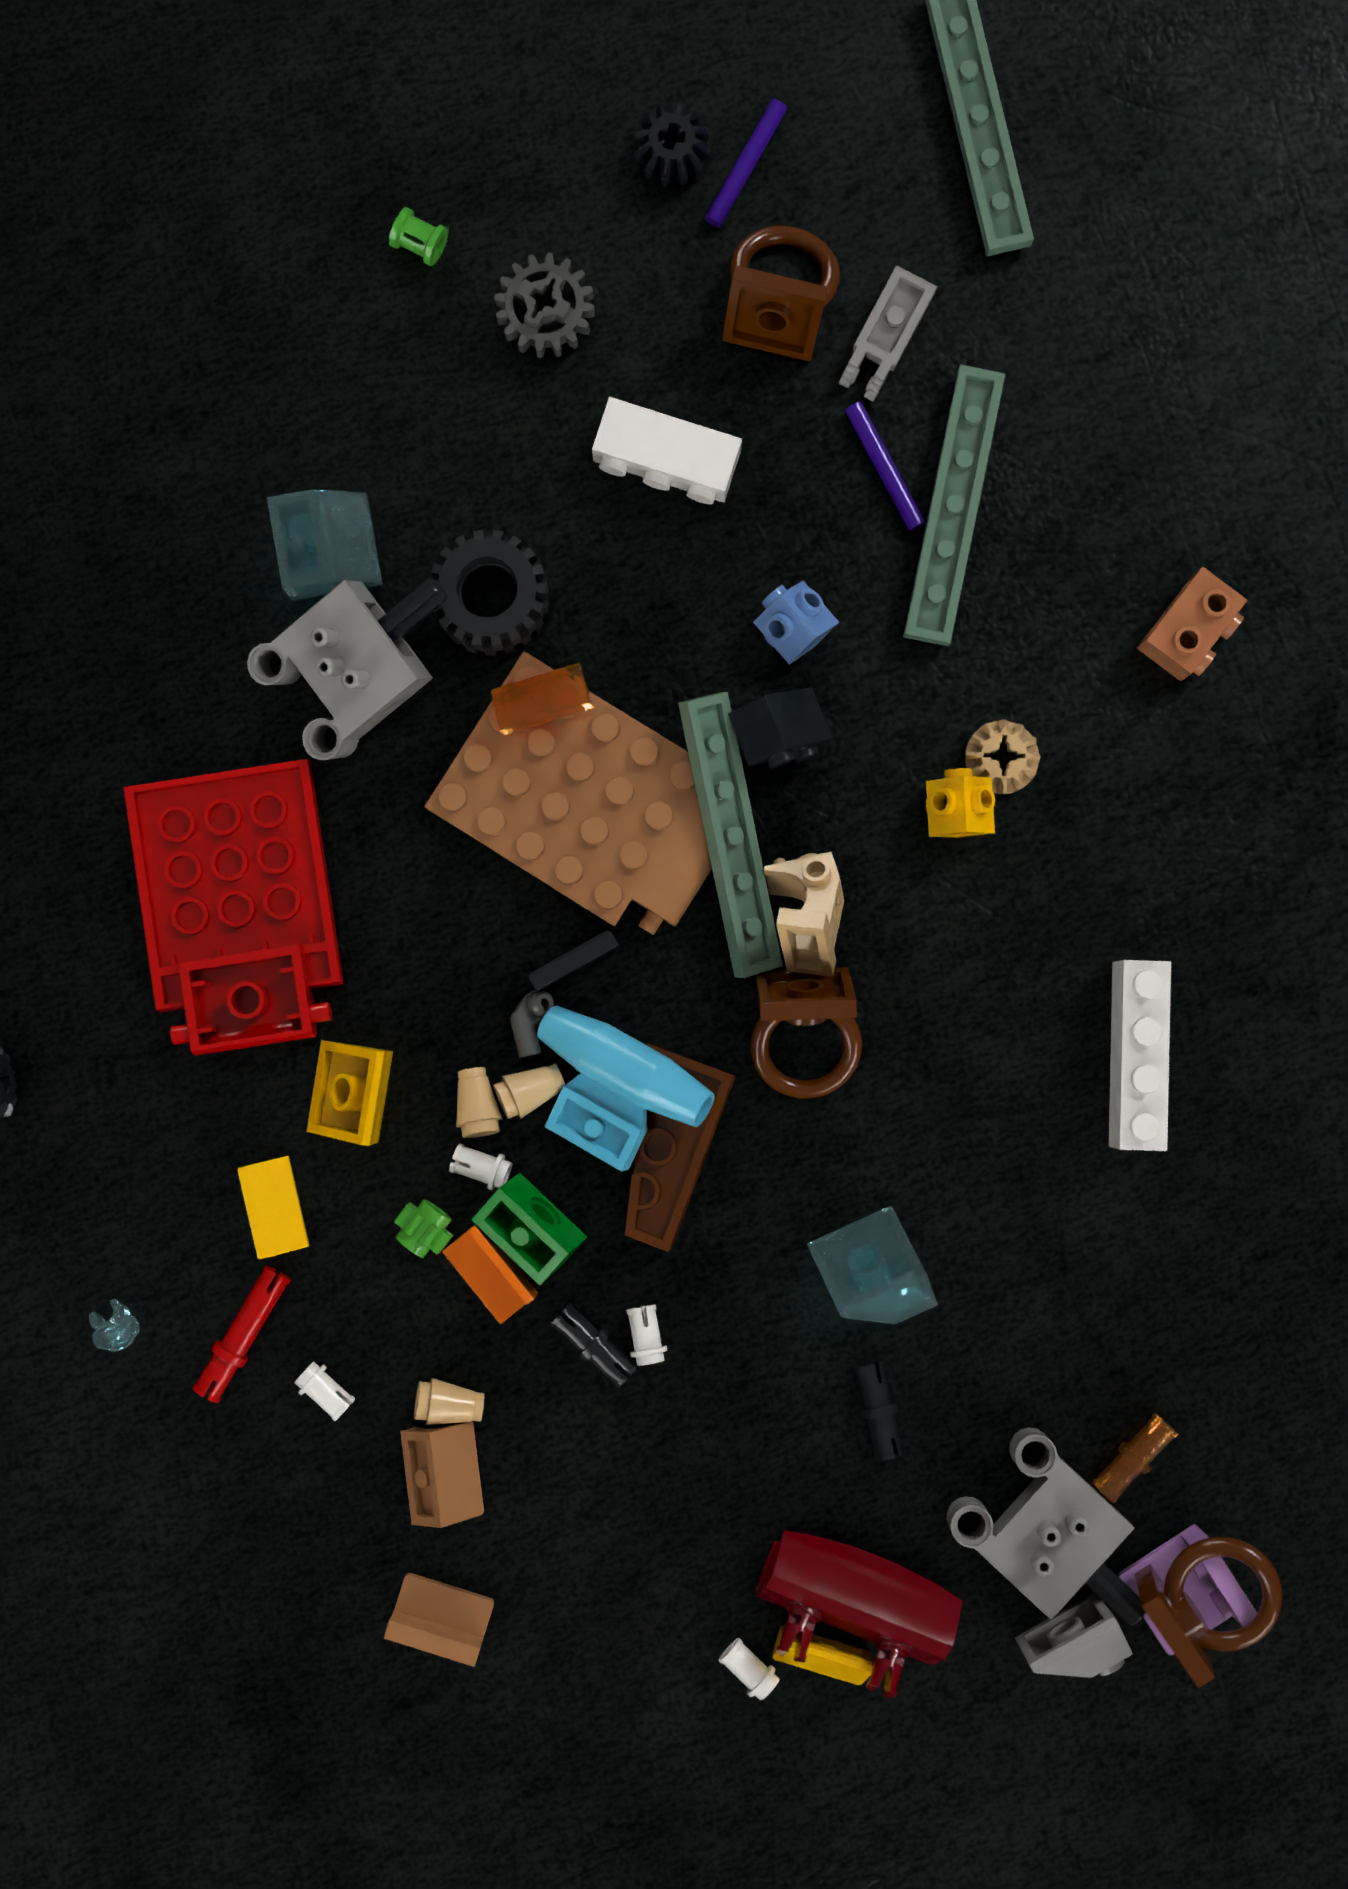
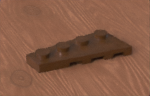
(671, 1161)

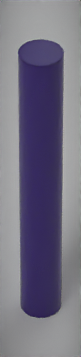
(745, 163)
(885, 466)

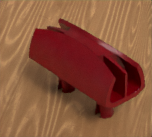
(861, 1596)

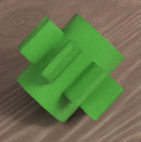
(423, 1228)

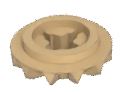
(1018, 741)

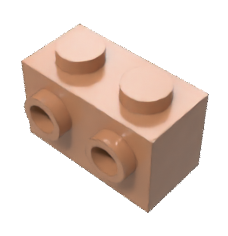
(1193, 624)

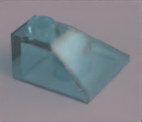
(873, 1270)

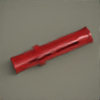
(232, 1350)

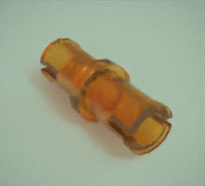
(1134, 1458)

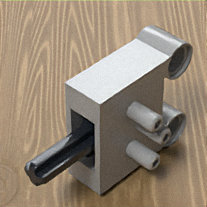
(351, 660)
(1052, 1535)

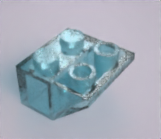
(323, 541)

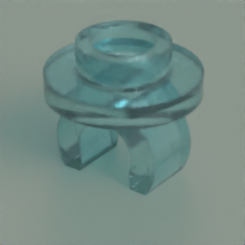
(118, 1331)

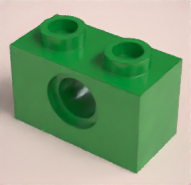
(529, 1228)

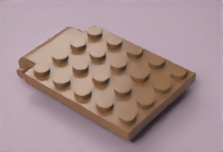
(583, 807)

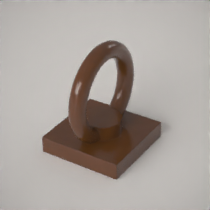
(776, 310)
(805, 1002)
(1181, 1620)

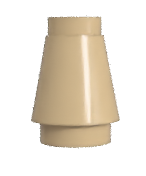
(527, 1090)
(476, 1104)
(447, 1403)

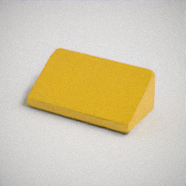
(273, 1207)
(830, 1658)

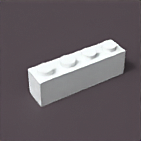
(1139, 1055)

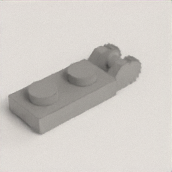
(889, 328)

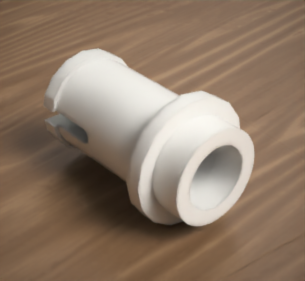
(481, 1166)
(646, 1335)
(324, 1390)
(749, 1669)

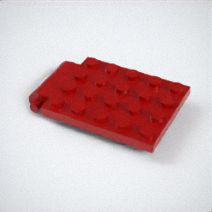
(235, 904)

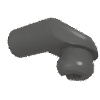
(527, 1019)

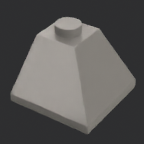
(1076, 1642)

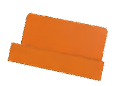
(490, 1273)

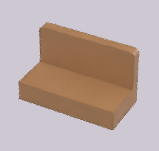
(442, 1474)
(440, 1619)

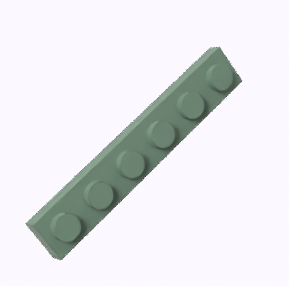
(980, 125)
(954, 505)
(730, 834)

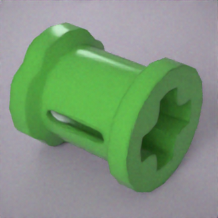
(418, 236)

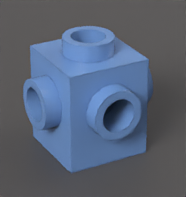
(794, 620)

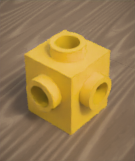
(960, 805)

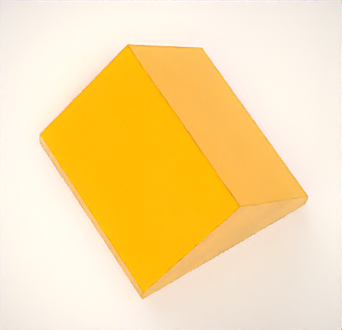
(349, 1092)

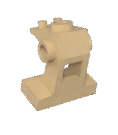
(819, 886)

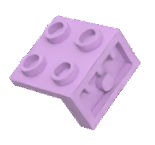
(1208, 1583)

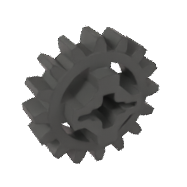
(551, 287)

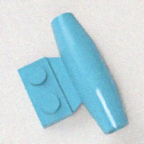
(616, 1086)

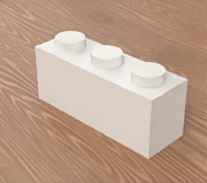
(666, 451)

